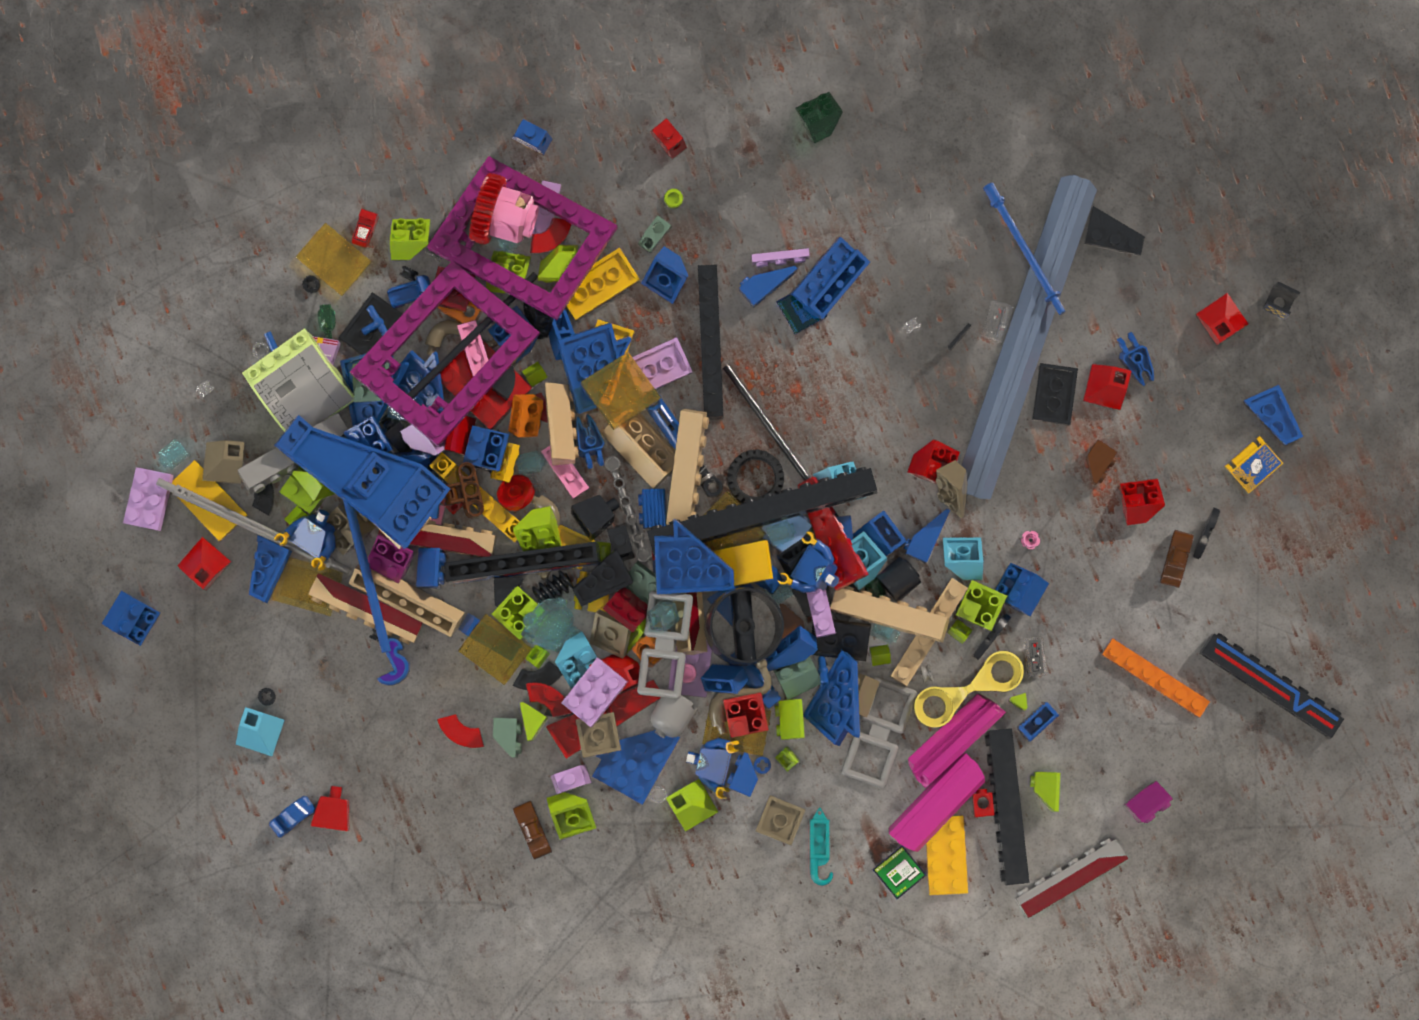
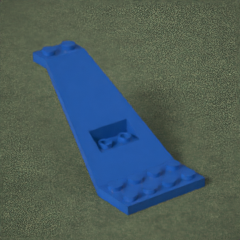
(394, 499)

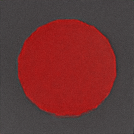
(516, 493)

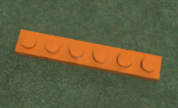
(1155, 678)

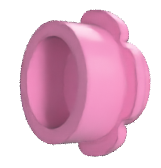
(1025, 540)

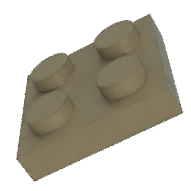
(609, 634)
(600, 738)
(780, 820)

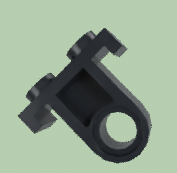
(539, 320)
(392, 429)

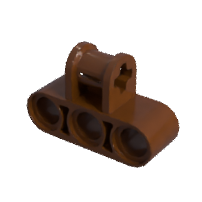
(458, 494)
(1176, 558)
(532, 830)

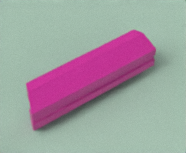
(954, 738)
(937, 803)

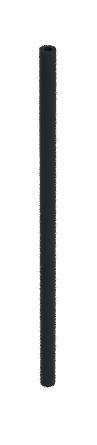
(461, 346)
(767, 423)

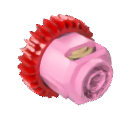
(502, 212)

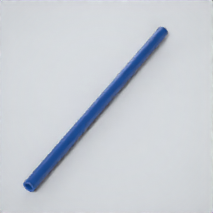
(367, 578)

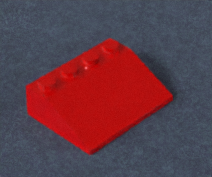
(491, 407)

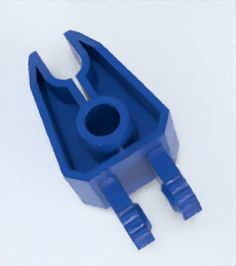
(1136, 359)
(589, 441)

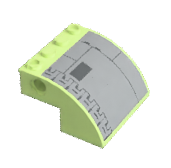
(299, 382)

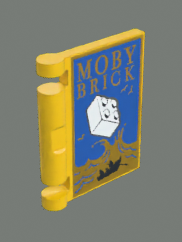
(1254, 465)

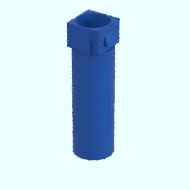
(756, 680)

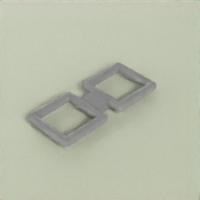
(665, 646)
(878, 736)

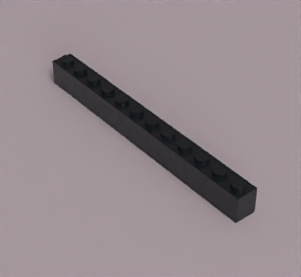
(775, 507)

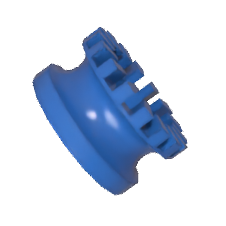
(766, 760)

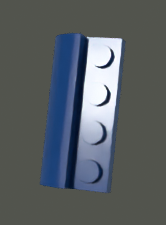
(830, 278)

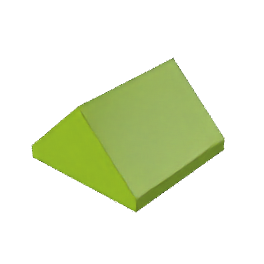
(532, 720)

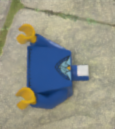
(312, 535)
(814, 569)
(713, 764)

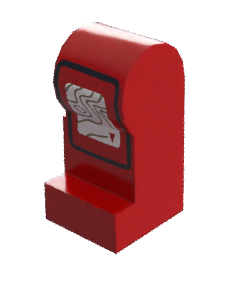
(365, 228)

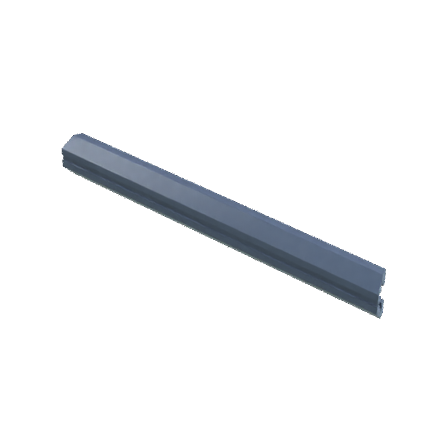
(1026, 336)

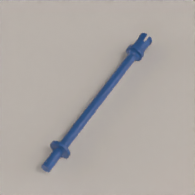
(998, 202)

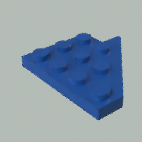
(836, 706)
(636, 765)

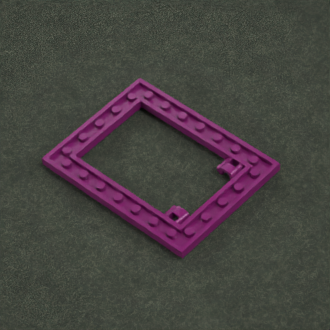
(451, 234)
(428, 420)

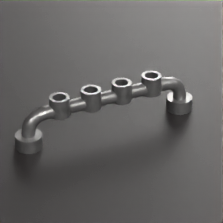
(613, 464)

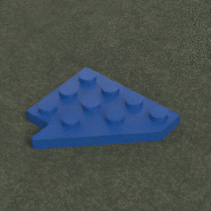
(585, 355)
(416, 372)
(362, 410)
(688, 565)

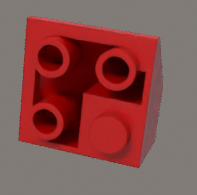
(1222, 319)
(1107, 386)
(930, 458)
(1141, 500)
(204, 564)
(626, 668)
(745, 715)

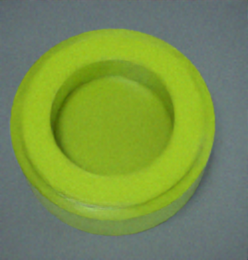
(673, 198)

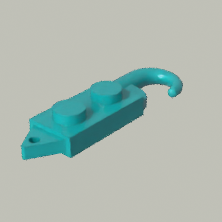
(819, 846)

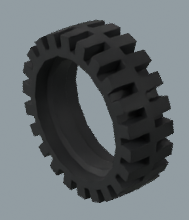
(754, 455)

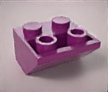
(389, 560)
(1148, 802)

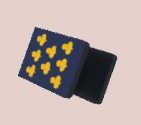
(1287, 294)

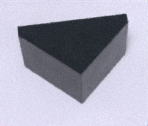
(504, 587)

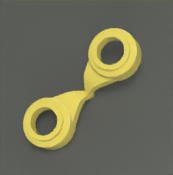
(954, 696)

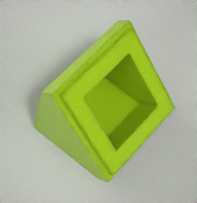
(535, 374)
(294, 515)
(605, 549)
(959, 631)
(880, 655)
(537, 656)
(1019, 701)
(787, 758)

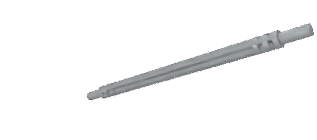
(242, 521)

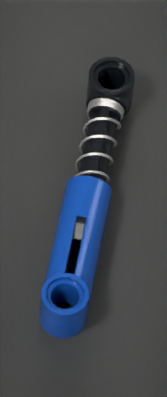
(671, 433)

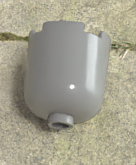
(672, 716)

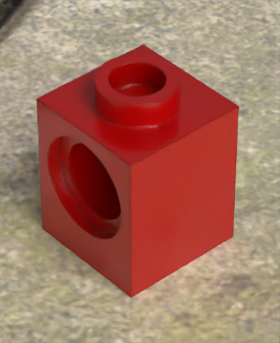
(989, 810)

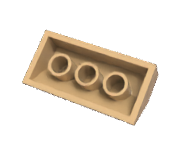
(560, 424)
(643, 449)

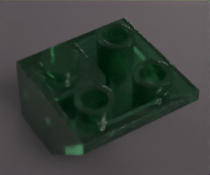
(820, 116)

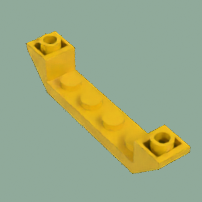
(492, 509)

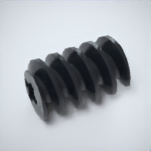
(553, 588)

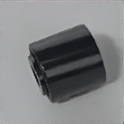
(899, 578)

